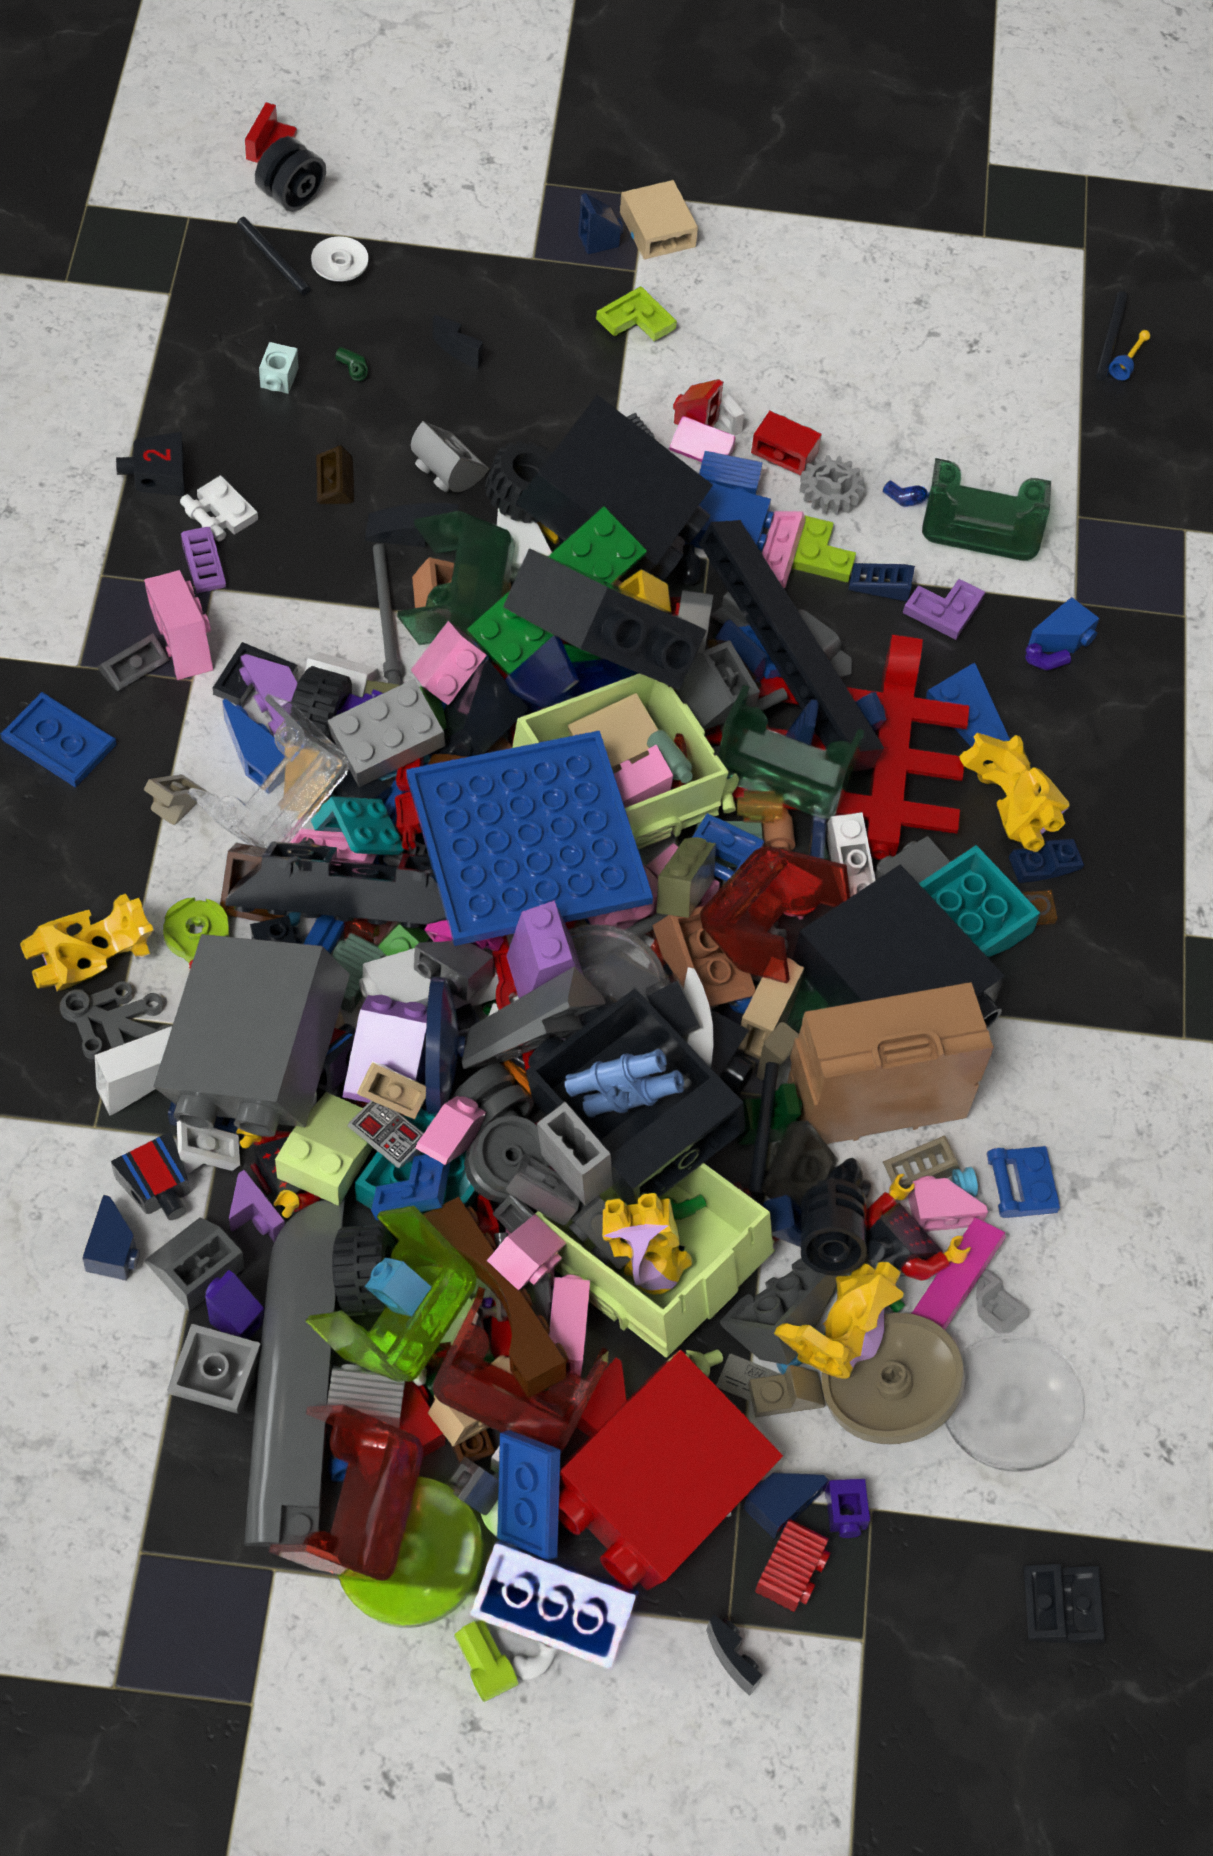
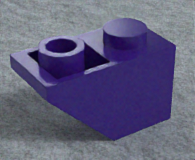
(233, 1307)

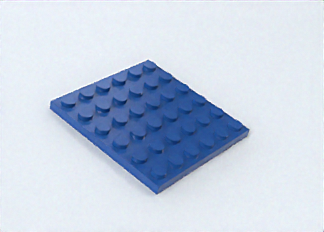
(528, 832)

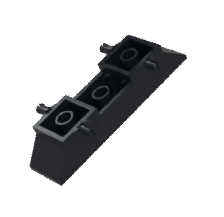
(316, 884)

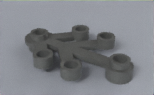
(112, 1020)

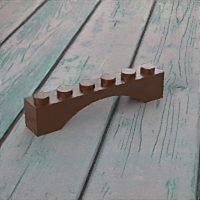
(532, 1353)

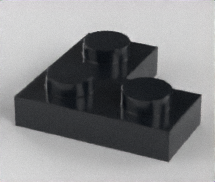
(231, 684)

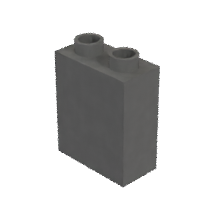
(251, 1033)

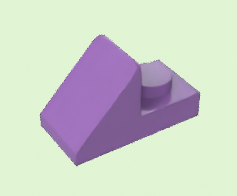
(252, 1204)

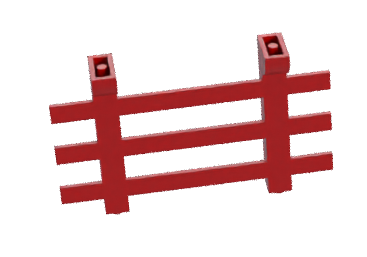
(885, 804)

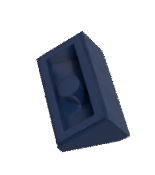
(745, 647)

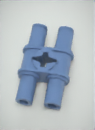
(624, 1083)

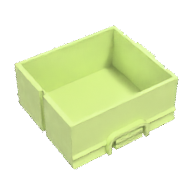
(666, 812)
(725, 1246)

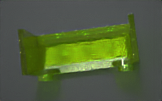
(397, 1342)

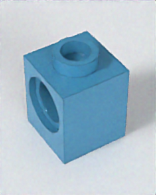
(397, 1286)

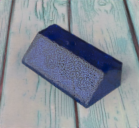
(554, 1604)

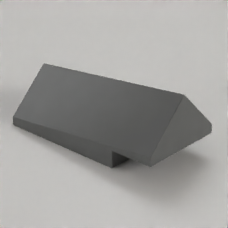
(531, 1020)

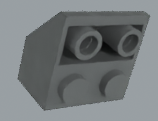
(715, 684)
(194, 1260)

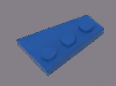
(969, 689)

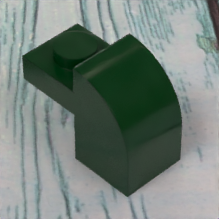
(786, 1110)

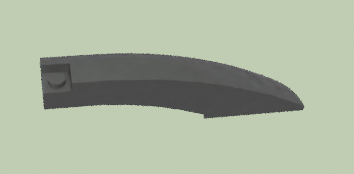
(292, 1376)

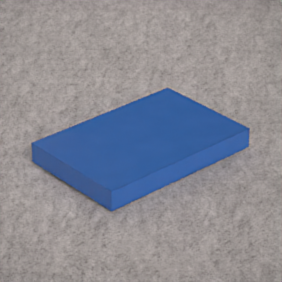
(58, 739)
(528, 1494)

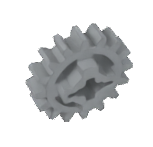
(831, 484)

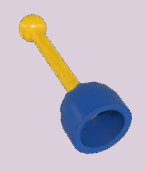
(1123, 365)

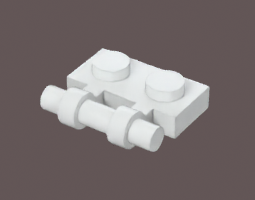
(225, 503)

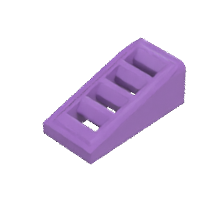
(197, 542)

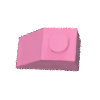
(452, 1130)
(943, 1205)

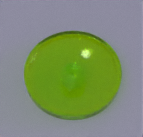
(434, 1566)

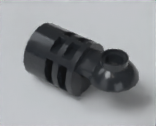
(836, 1221)

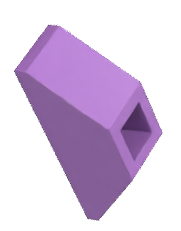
(268, 679)

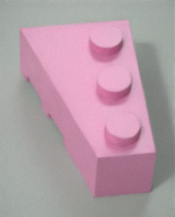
(181, 623)
(643, 778)

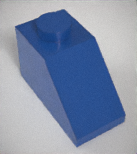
(1066, 628)

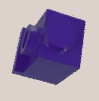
(849, 1495)

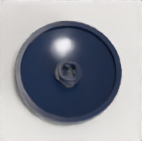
(442, 1045)

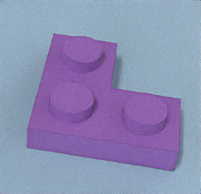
(945, 614)

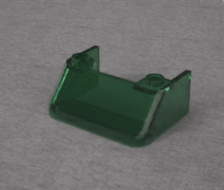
(478, 576)
(773, 762)

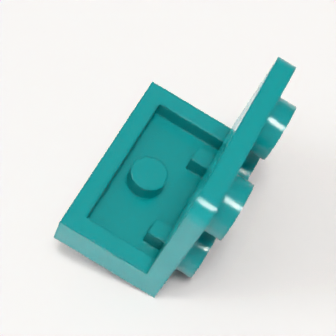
(362, 823)

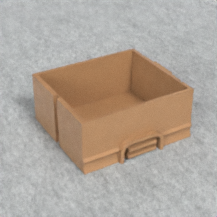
(890, 1062)

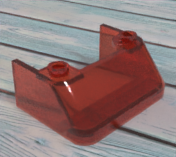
(758, 895)
(497, 1398)
(372, 1500)

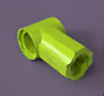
(489, 1669)

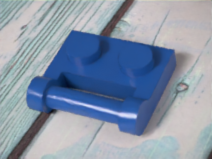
(731, 843)
(1033, 1180)

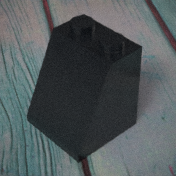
(480, 713)

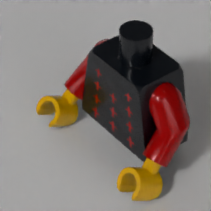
(266, 1150)
(901, 1241)

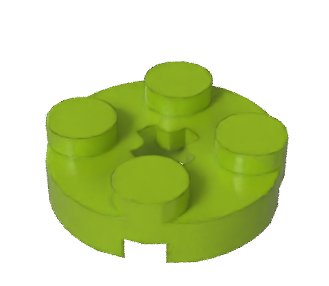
(188, 912)

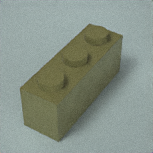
(686, 877)

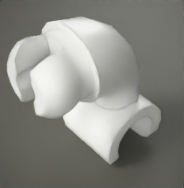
(534, 1667)

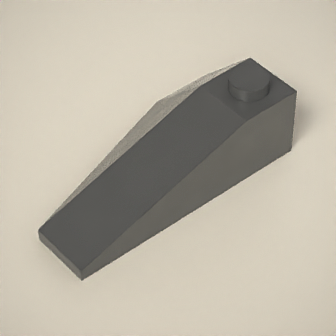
(792, 1299)

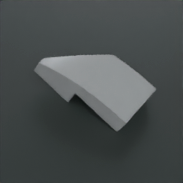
(996, 1306)

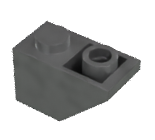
(463, 965)

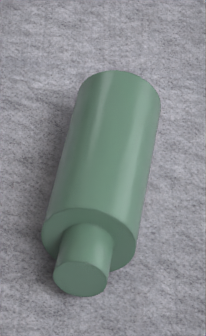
(672, 754)

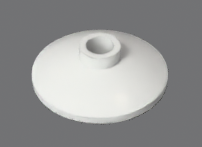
(339, 258)

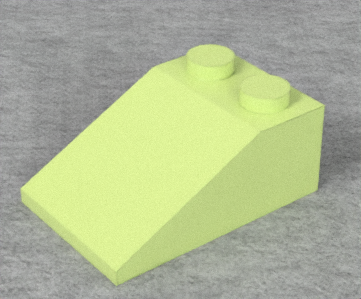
(325, 1152)

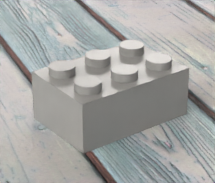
(387, 732)

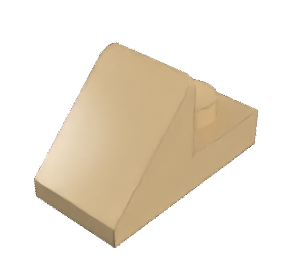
(392, 1090)

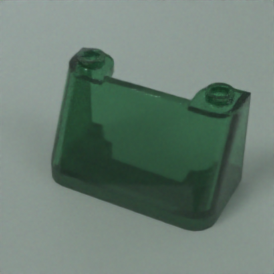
(984, 518)

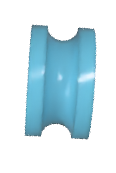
(966, 1180)

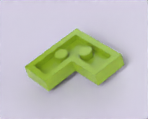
(640, 309)
(819, 558)

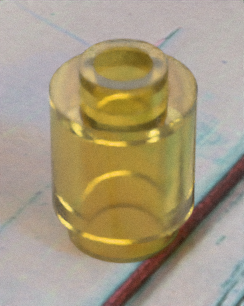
(760, 806)

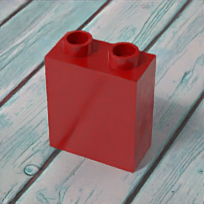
(662, 1473)

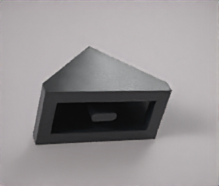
(673, 1005)

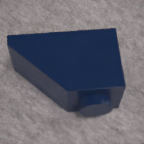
(598, 225)
(111, 1244)
(783, 1498)

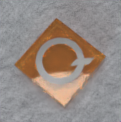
(1045, 905)

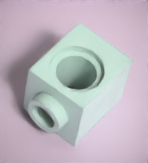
(278, 367)

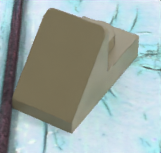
(171, 796)
(786, 1393)

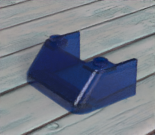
(552, 678)

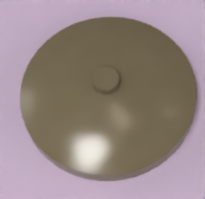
(902, 1389)

